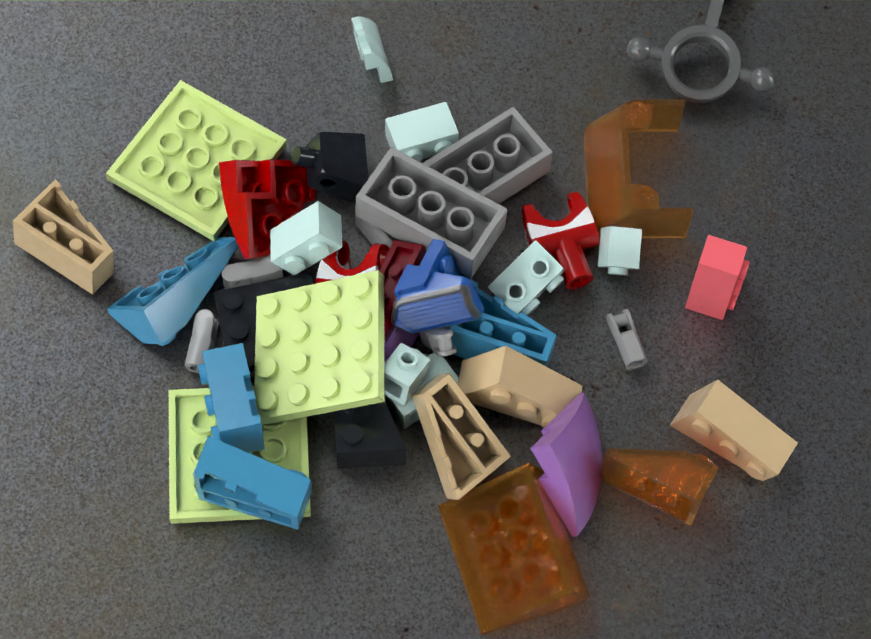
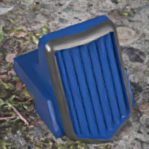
(434, 293)

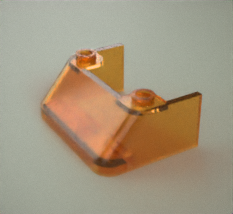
(608, 170)

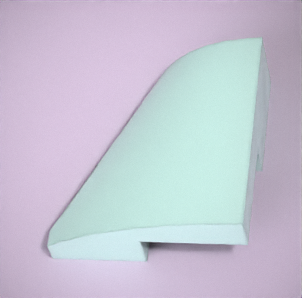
(371, 47)

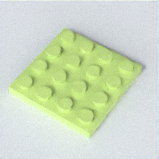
(179, 154)
(320, 348)
(188, 430)

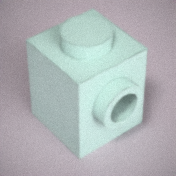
(619, 249)
(404, 373)

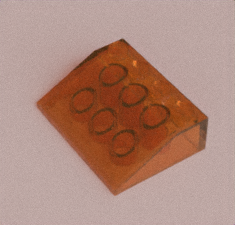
(513, 551)

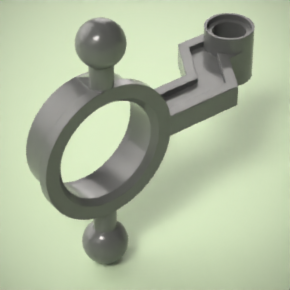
(761, 79)

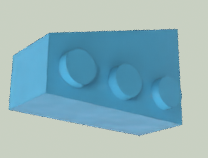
(501, 328)
(231, 398)
(251, 484)

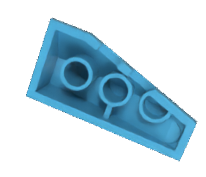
(167, 306)

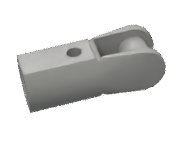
(250, 272)
(204, 337)
(439, 341)
(627, 341)

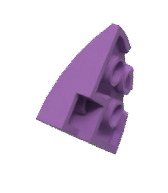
(571, 463)

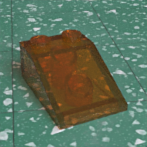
(661, 478)

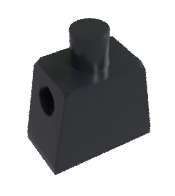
(334, 163)

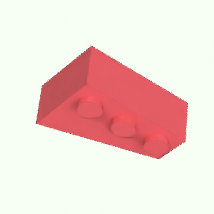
(718, 277)

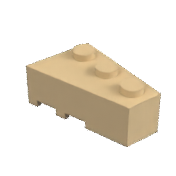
(63, 239)
(516, 385)
(734, 430)
(457, 436)

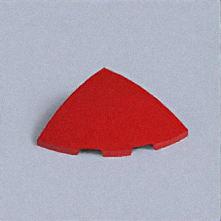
(260, 198)

